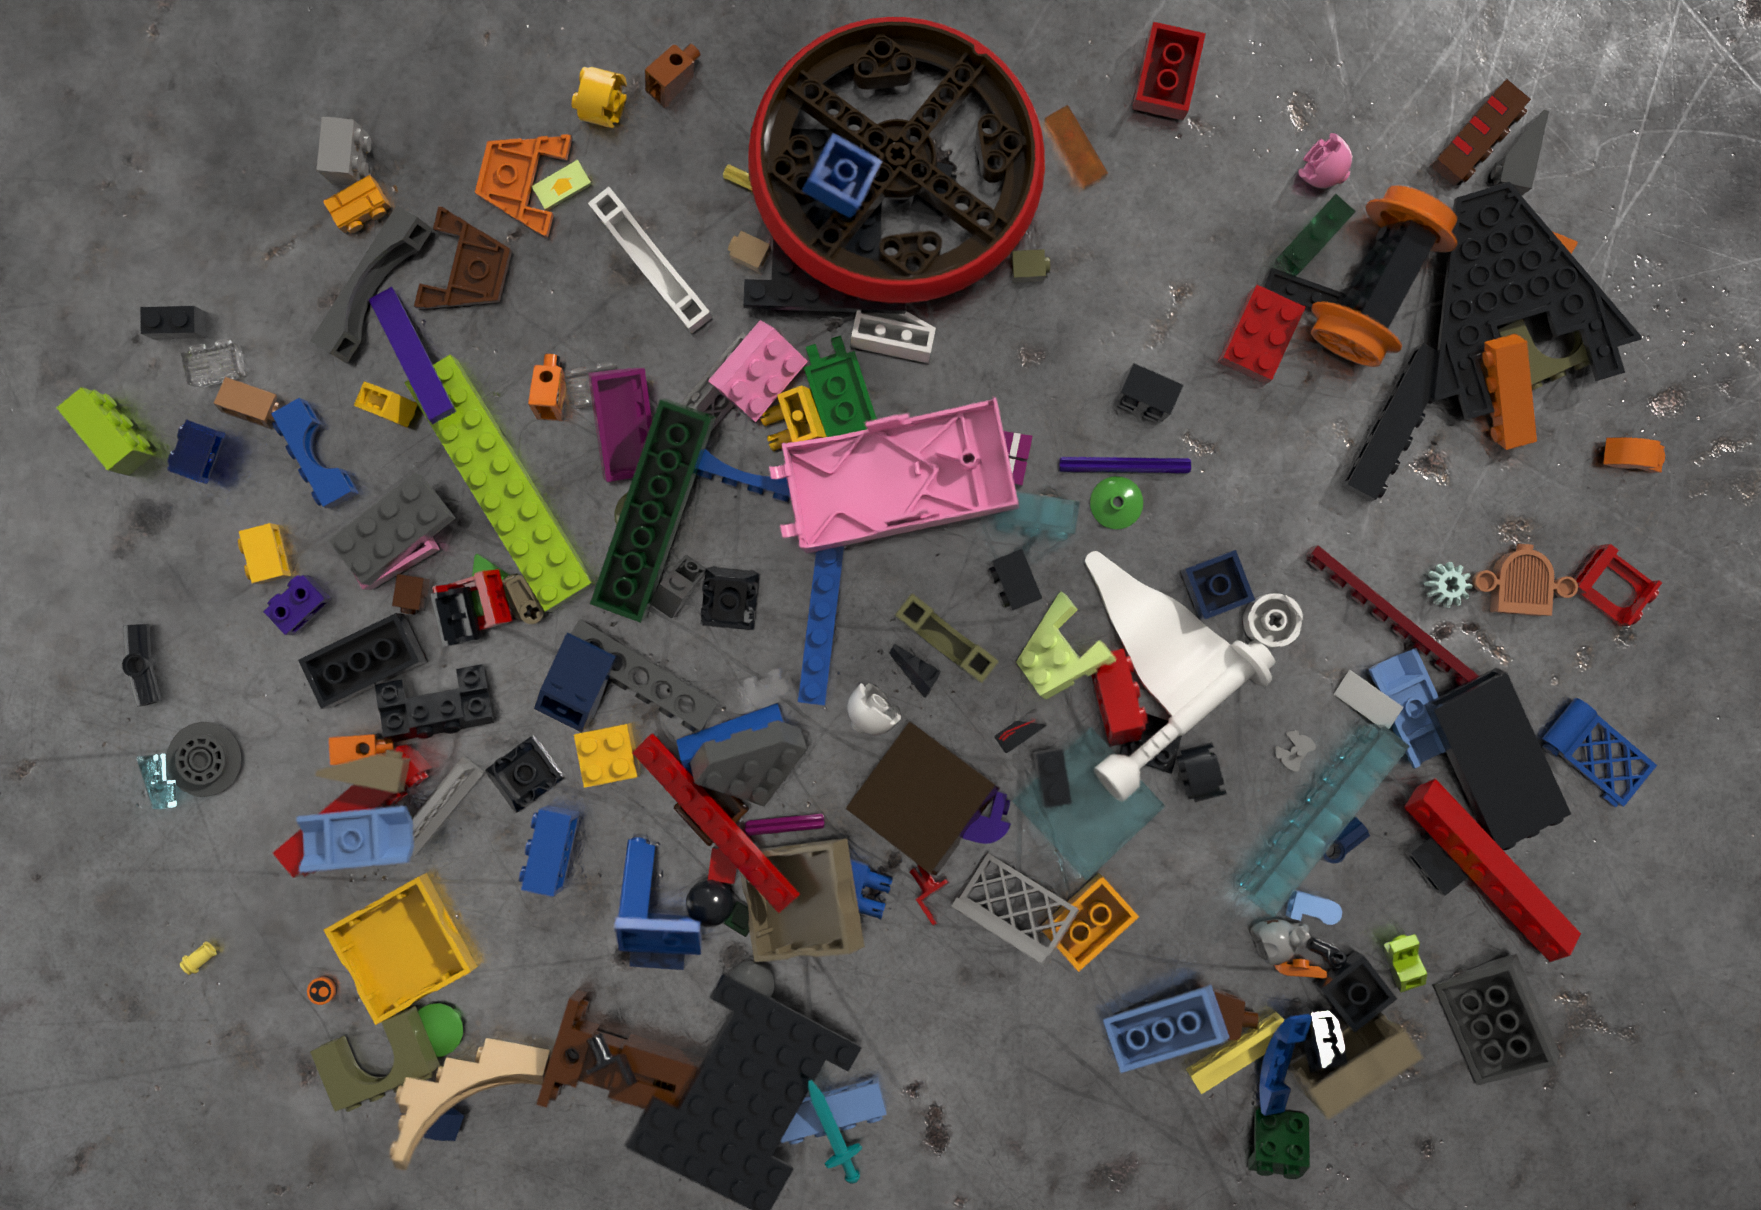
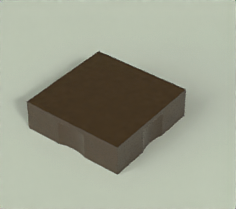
(922, 798)

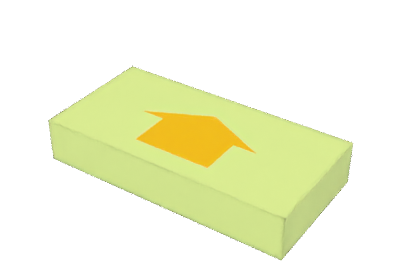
(561, 185)

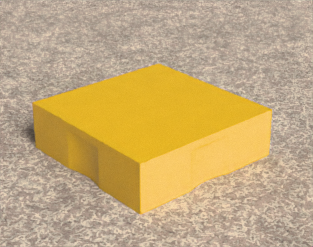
(400, 948)

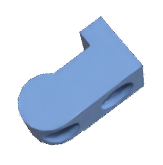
(1315, 906)

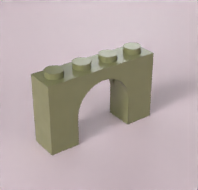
(1542, 365)
(946, 639)
(350, 1085)

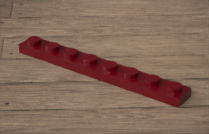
(1386, 612)

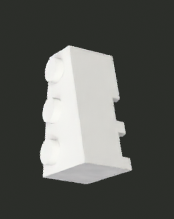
(893, 335)

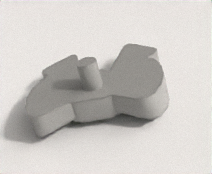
(1293, 758)

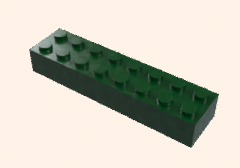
(652, 510)

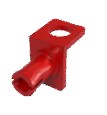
(928, 887)

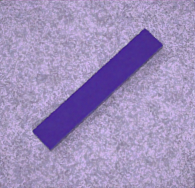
(412, 356)

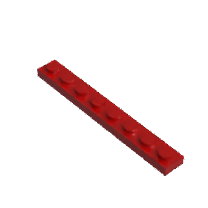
(715, 823)

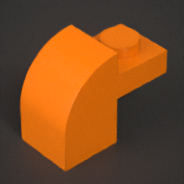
(1634, 453)

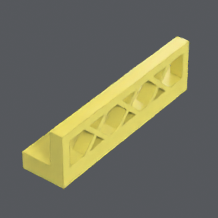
(1234, 1054)

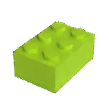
(105, 431)

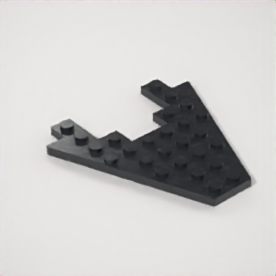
(1509, 271)

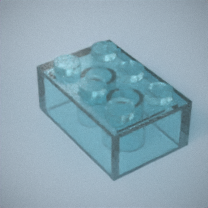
(1040, 515)

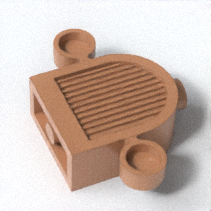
(1523, 583)

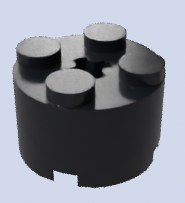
(1202, 772)

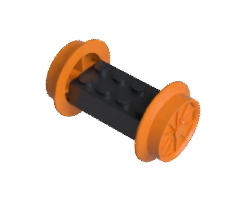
(1410, 229)

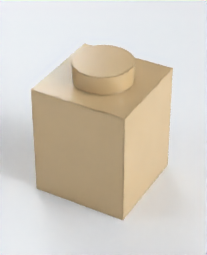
(749, 251)

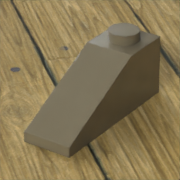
(379, 771)

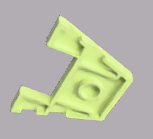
(1049, 658)

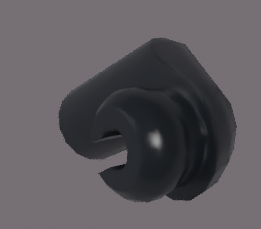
(1331, 954)

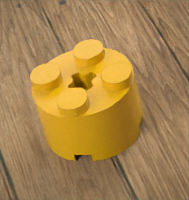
(600, 96)

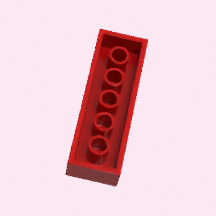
(356, 799)

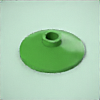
(1106, 512)

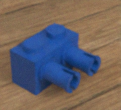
(865, 878)

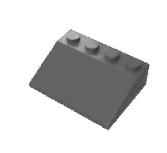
(1498, 1021)

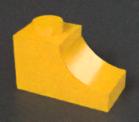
(385, 404)

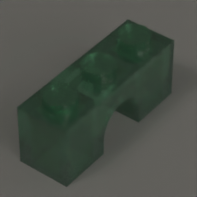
(1315, 235)

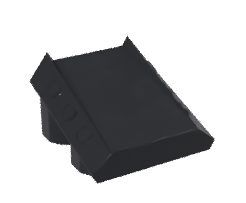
(729, 598)
(918, 671)
(523, 774)

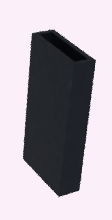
(1498, 758)

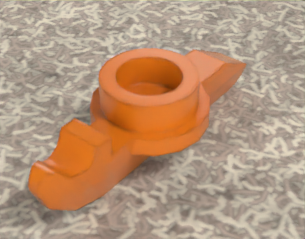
(1301, 969)

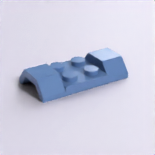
(1408, 684)
(356, 839)

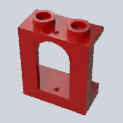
(1644, 588)
(491, 595)

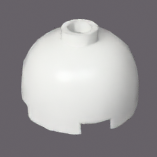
(870, 711)

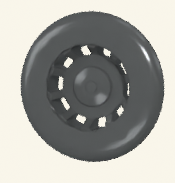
(203, 759)

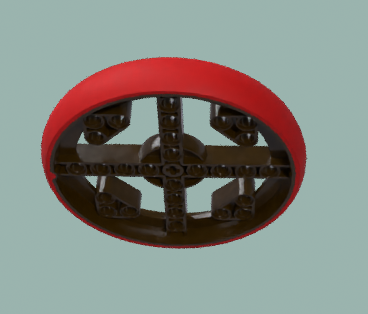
(904, 42)

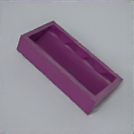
(620, 419)

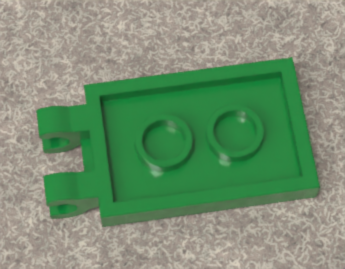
(839, 390)

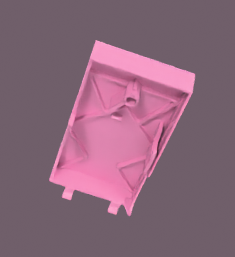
(898, 476)

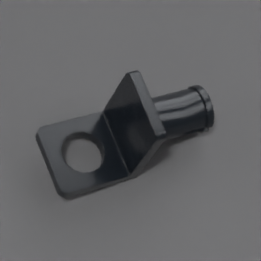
(604, 1059)

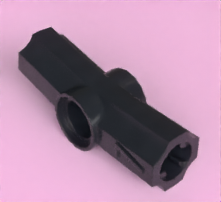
(137, 646)

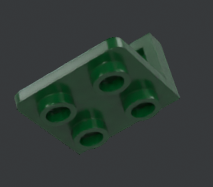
(1281, 1144)

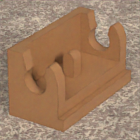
(246, 402)

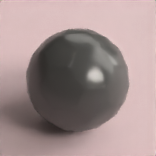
(755, 976)

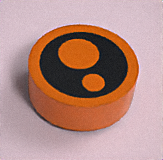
(321, 990)

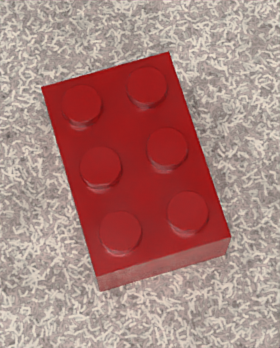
(1168, 71)
(1261, 334)
(1119, 700)

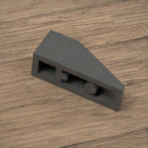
(1521, 159)

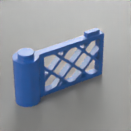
(1570, 732)

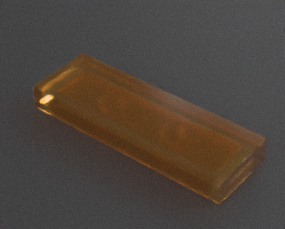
(1075, 146)

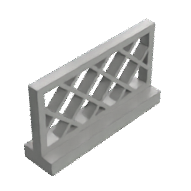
(444, 801)
(1003, 929)

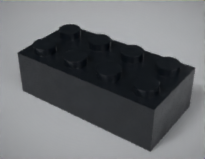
(362, 660)

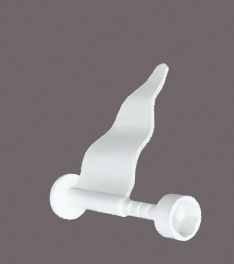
(1175, 660)

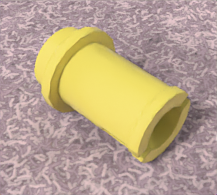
(192, 963)

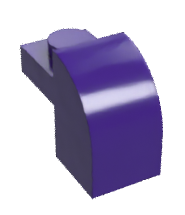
(990, 828)

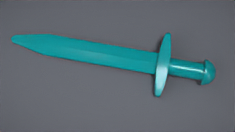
(842, 1153)

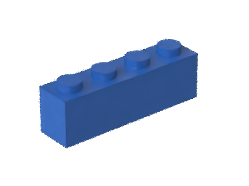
(756, 720)

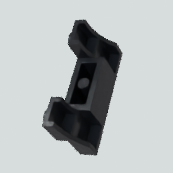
(434, 712)

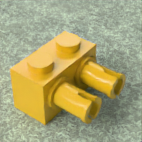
(800, 414)

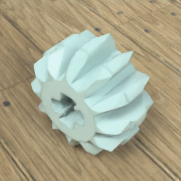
(1439, 586)

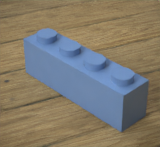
(848, 1106)

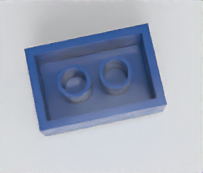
(549, 850)

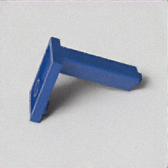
(632, 927)

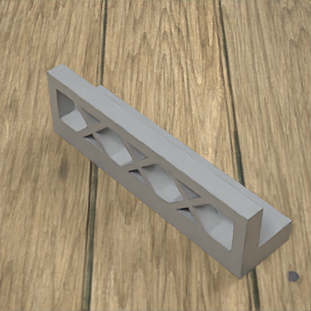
(704, 393)

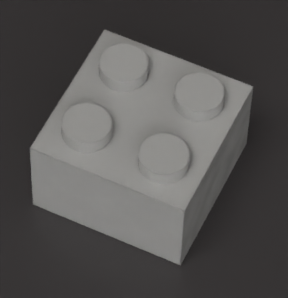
(342, 151)

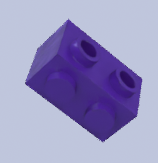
(297, 604)

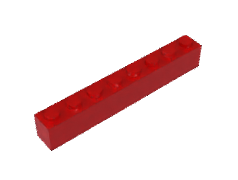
(1493, 870)

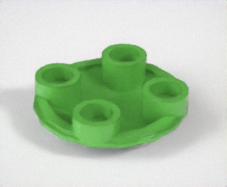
(442, 1027)

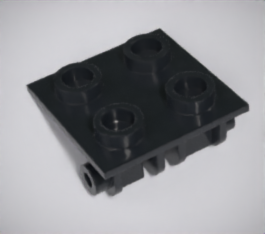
(1164, 759)

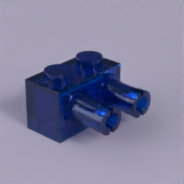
(195, 451)

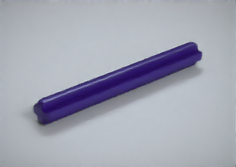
(1125, 465)

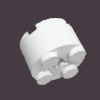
(1287, 623)

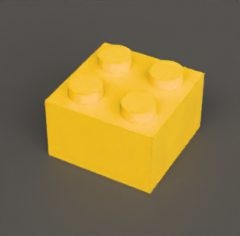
(607, 755)

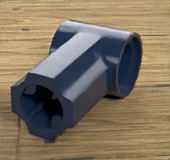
(1348, 839)

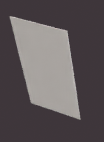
(1368, 700)

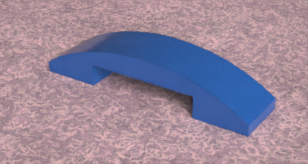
(1273, 1090)

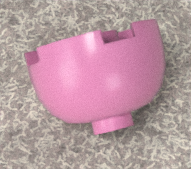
(1327, 163)

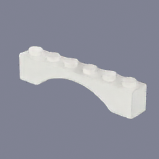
(650, 260)

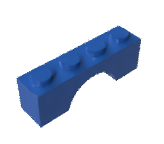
(297, 425)

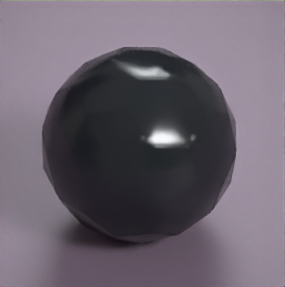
(709, 903)

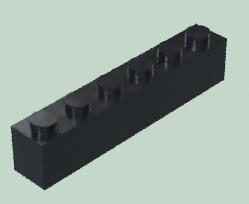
(1394, 426)

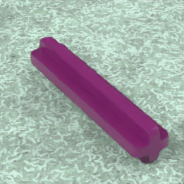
(784, 824)

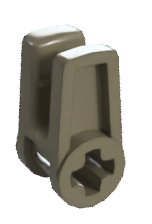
(520, 596)

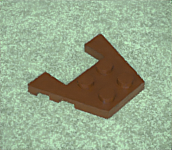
(477, 267)

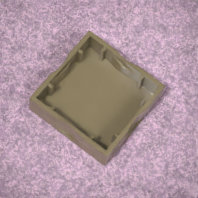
(820, 919)
(1373, 1056)

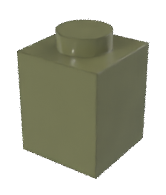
(1029, 265)

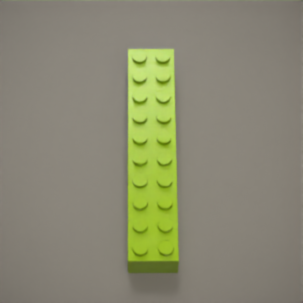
(507, 492)

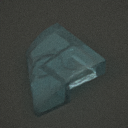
(159, 790)

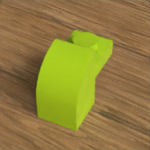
(1405, 962)

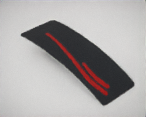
(1017, 734)

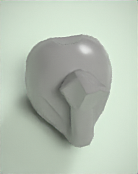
(1279, 939)

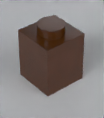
(410, 593)

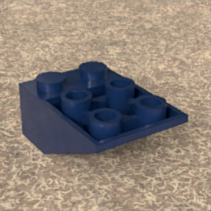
(575, 683)

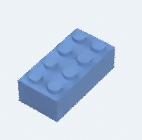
(1166, 1029)

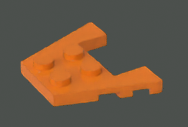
(510, 172)

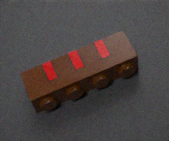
(1480, 132)

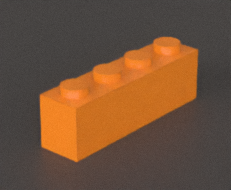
(1510, 391)

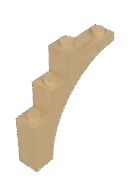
(426, 1101)

